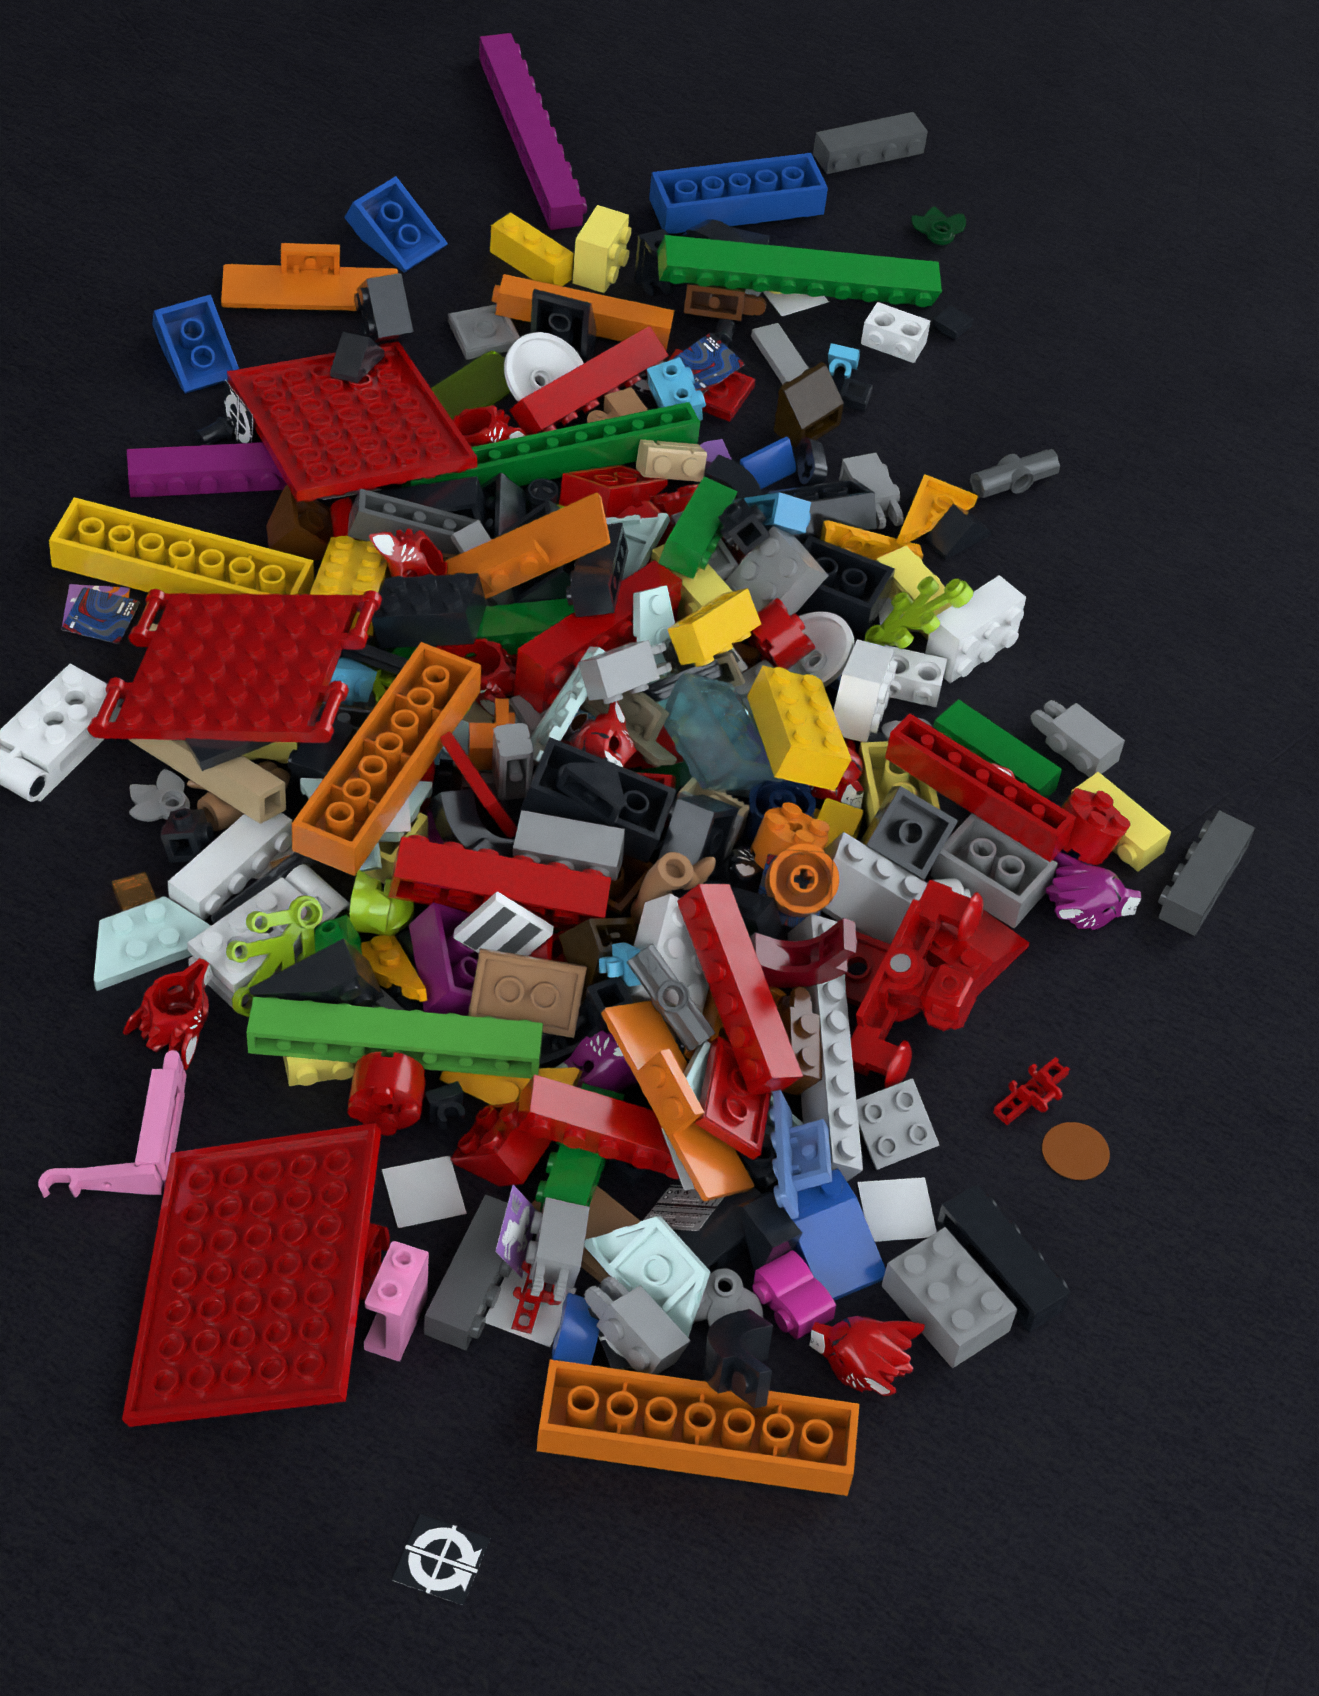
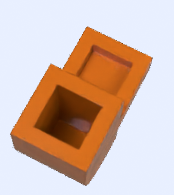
(481, 735)

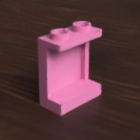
(398, 1299)

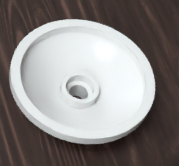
(537, 358)
(833, 646)

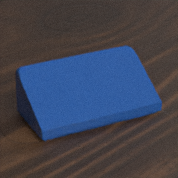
(771, 462)

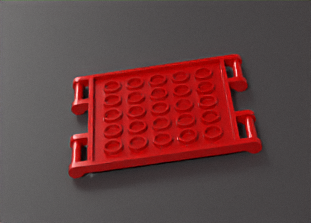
(237, 667)

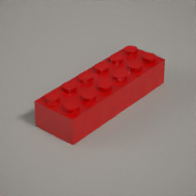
(553, 655)
(468, 878)

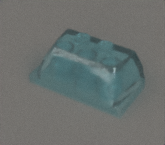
(716, 735)

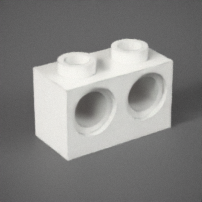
(895, 332)
(917, 677)

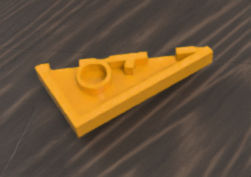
(930, 505)
(862, 541)
(393, 966)
(505, 1089)

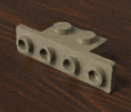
(643, 722)

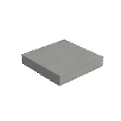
(482, 331)

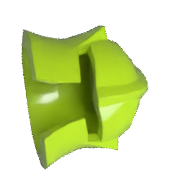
(374, 911)

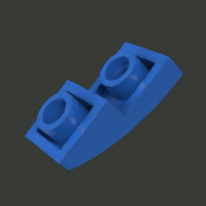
(577, 1332)

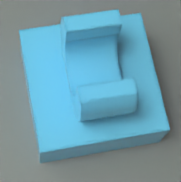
(844, 357)
(616, 964)

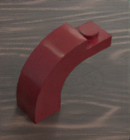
(806, 961)

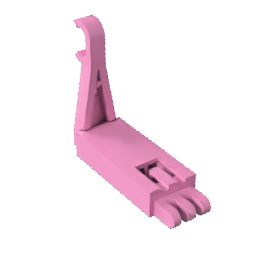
(155, 1143)

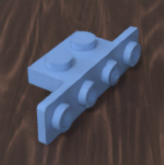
(801, 1155)

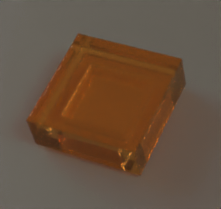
(133, 891)

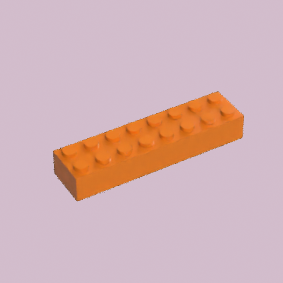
(386, 759)
(696, 1430)

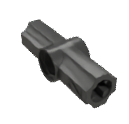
(1015, 473)
(685, 1016)

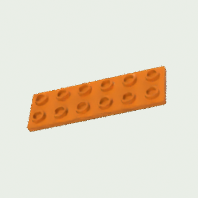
(305, 280)
(536, 546)
(659, 1071)

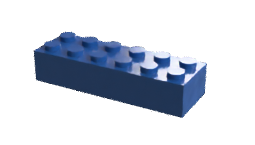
(738, 192)

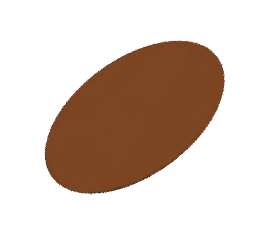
(1076, 1151)

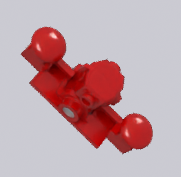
(903, 983)

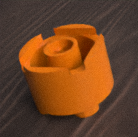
(784, 828)
(816, 868)

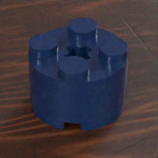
(773, 795)

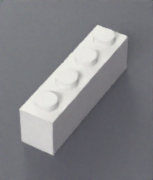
(229, 864)

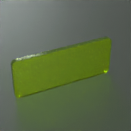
(474, 385)

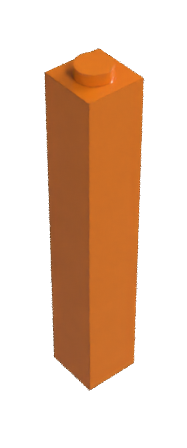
(613, 316)

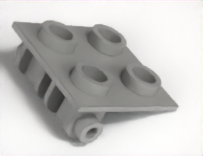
(895, 1124)

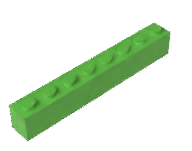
(432, 1039)

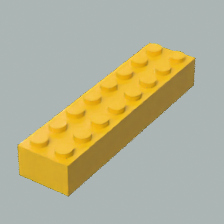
(169, 556)

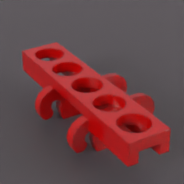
(1030, 1097)
(524, 1296)

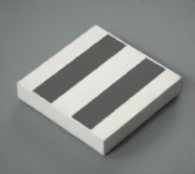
(503, 927)

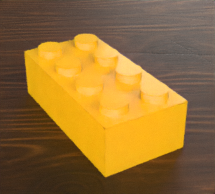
(351, 569)
(798, 728)

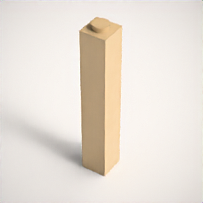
(235, 781)

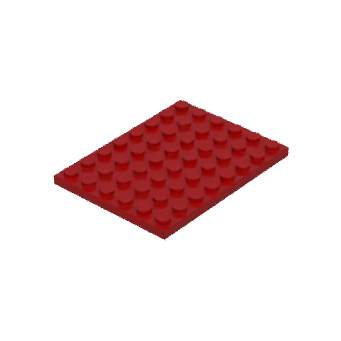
(347, 434)
(255, 1277)

